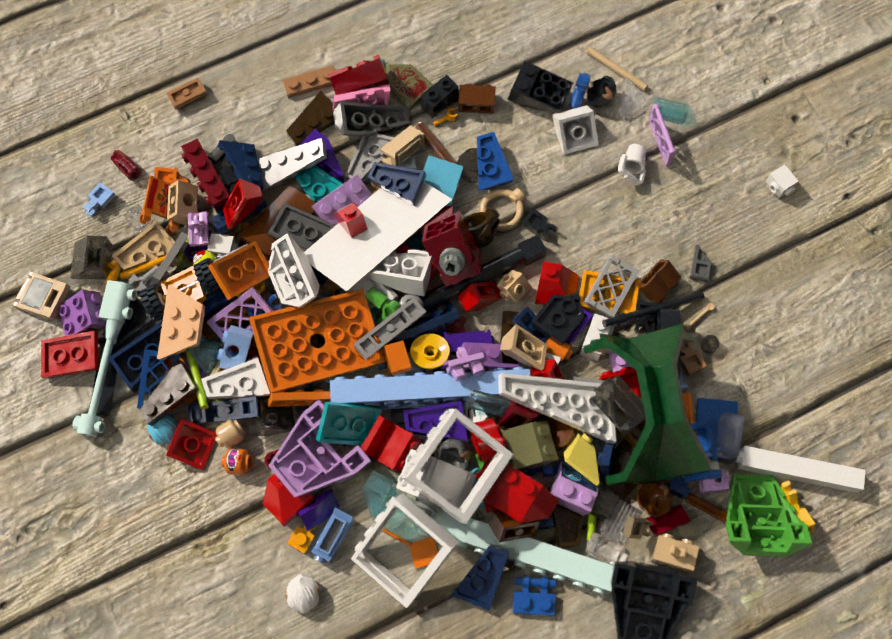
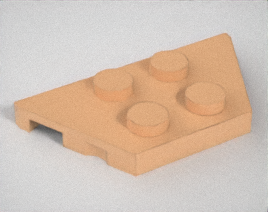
(180, 324)

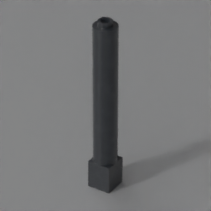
(526, 253)

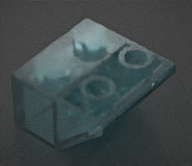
(378, 492)

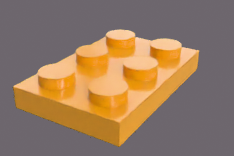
(629, 302)

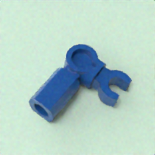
(578, 93)

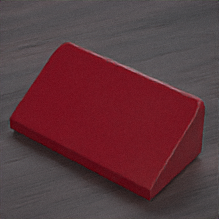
(674, 519)

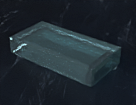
(487, 403)

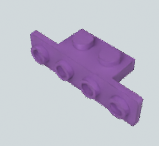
(491, 353)

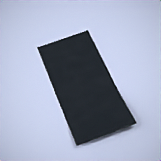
(107, 391)

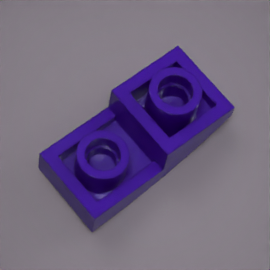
(320, 510)

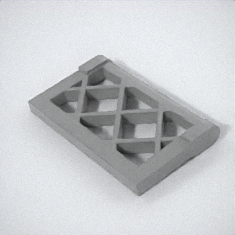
(618, 300)

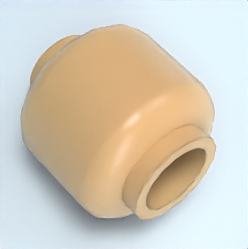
(230, 433)

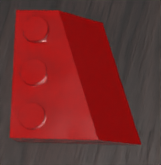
(362, 77)

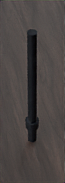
(622, 318)

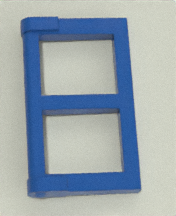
(709, 449)

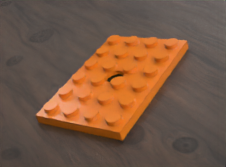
(286, 347)

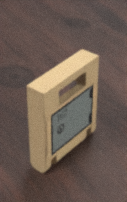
(36, 294)

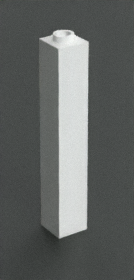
(801, 469)

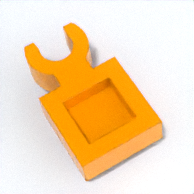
(302, 539)

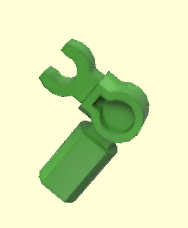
(381, 301)

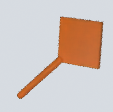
(422, 551)

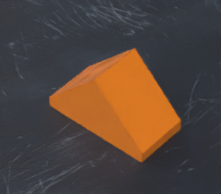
(397, 358)

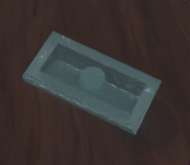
(672, 110)

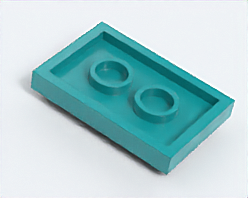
(346, 423)

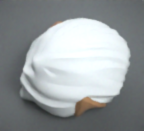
(302, 594)

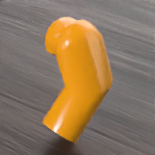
(114, 273)

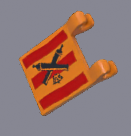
(157, 203)

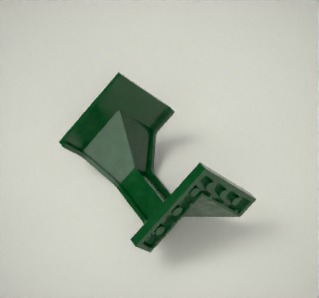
(668, 443)

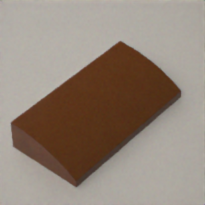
(260, 227)

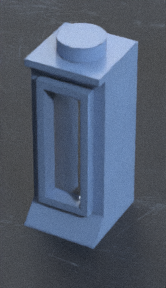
(332, 536)

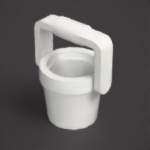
(633, 163)

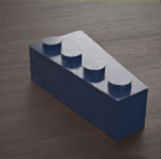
(130, 358)

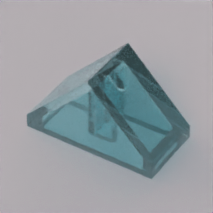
(206, 354)

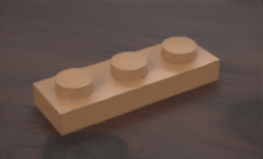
(308, 81)

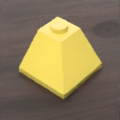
(582, 456)

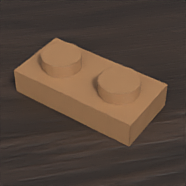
(186, 93)

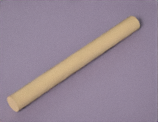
(616, 68)

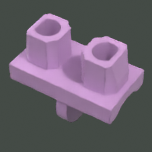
(198, 229)

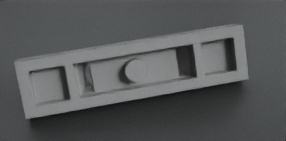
(389, 328)

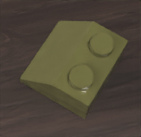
(530, 445)

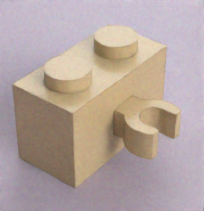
(674, 553)

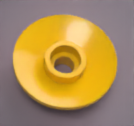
(429, 344)

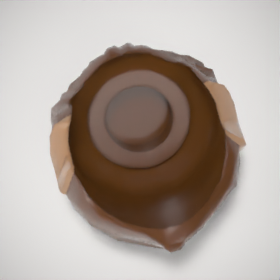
(654, 498)

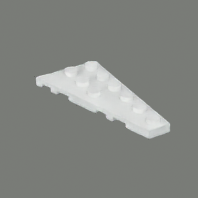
(561, 400)

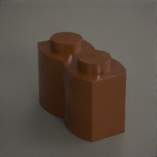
(659, 281)

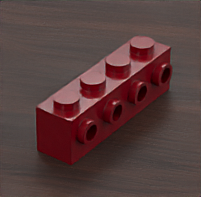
(203, 169)

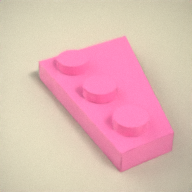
(376, 95)

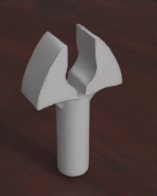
(142, 281)

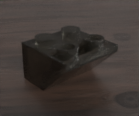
(91, 258)
(271, 419)

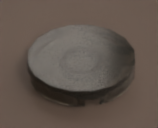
(469, 161)

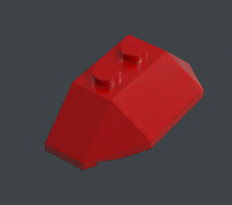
(519, 495)

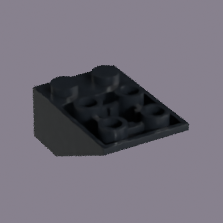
(539, 89)

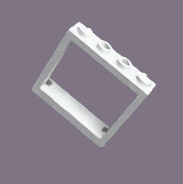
(484, 483)
(384, 576)

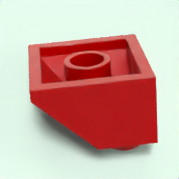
(241, 202)
(555, 280)
(282, 502)

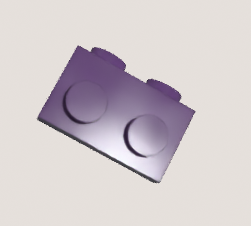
(81, 312)

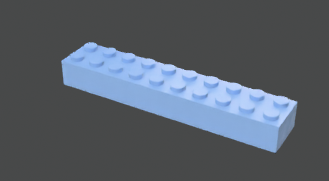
(415, 390)

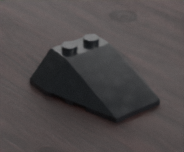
(649, 599)

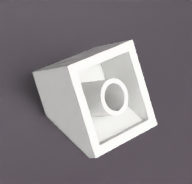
(576, 129)

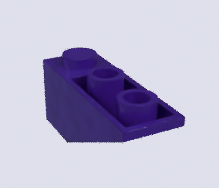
(329, 164)

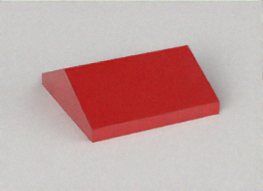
(191, 444)

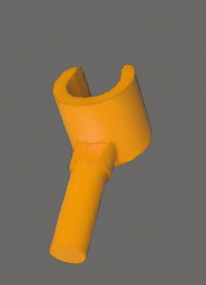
(451, 118)

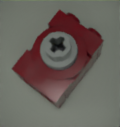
(452, 249)

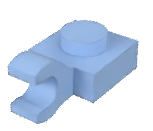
(98, 197)

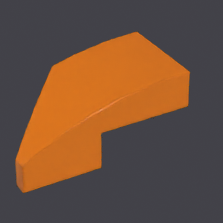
(168, 175)

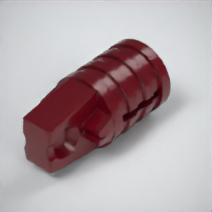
(126, 165)

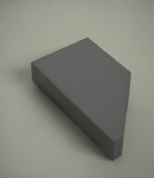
(700, 266)

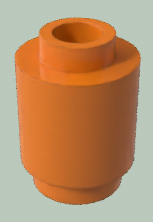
(563, 351)

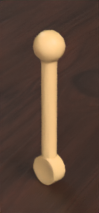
(709, 307)

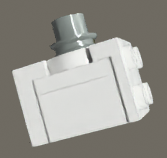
(444, 478)

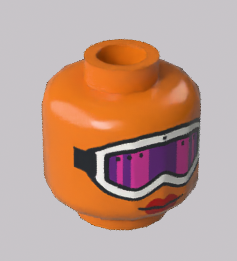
(237, 461)

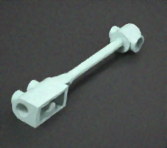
(115, 312)

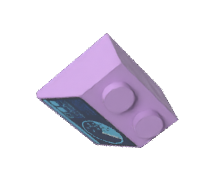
(573, 489)

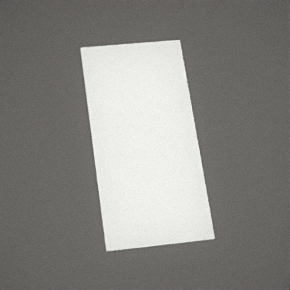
(388, 224)

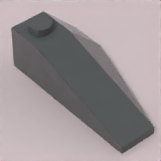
(366, 119)

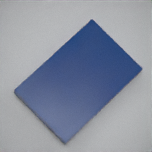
(711, 411)

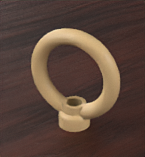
(516, 198)

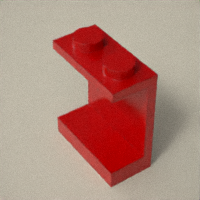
(390, 444)

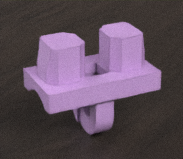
(458, 366)

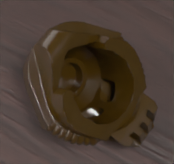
(483, 226)

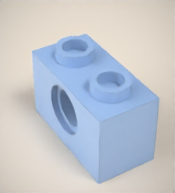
(234, 337)

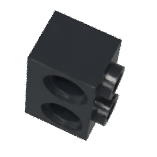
(439, 96)

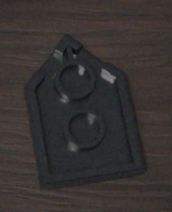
(559, 317)

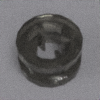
(714, 339)

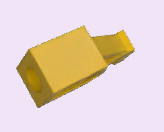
(803, 515)

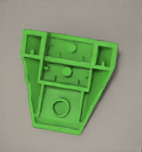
(762, 519)

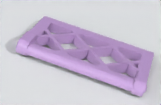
(661, 135)
(238, 302)

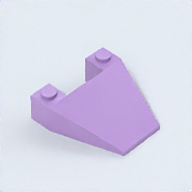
(310, 465)

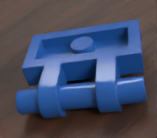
(534, 603)

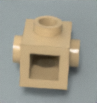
(513, 286)

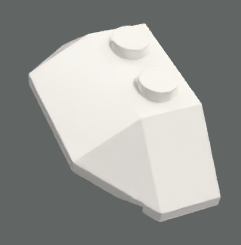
(292, 273)

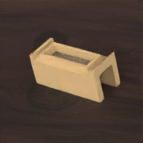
(402, 146)

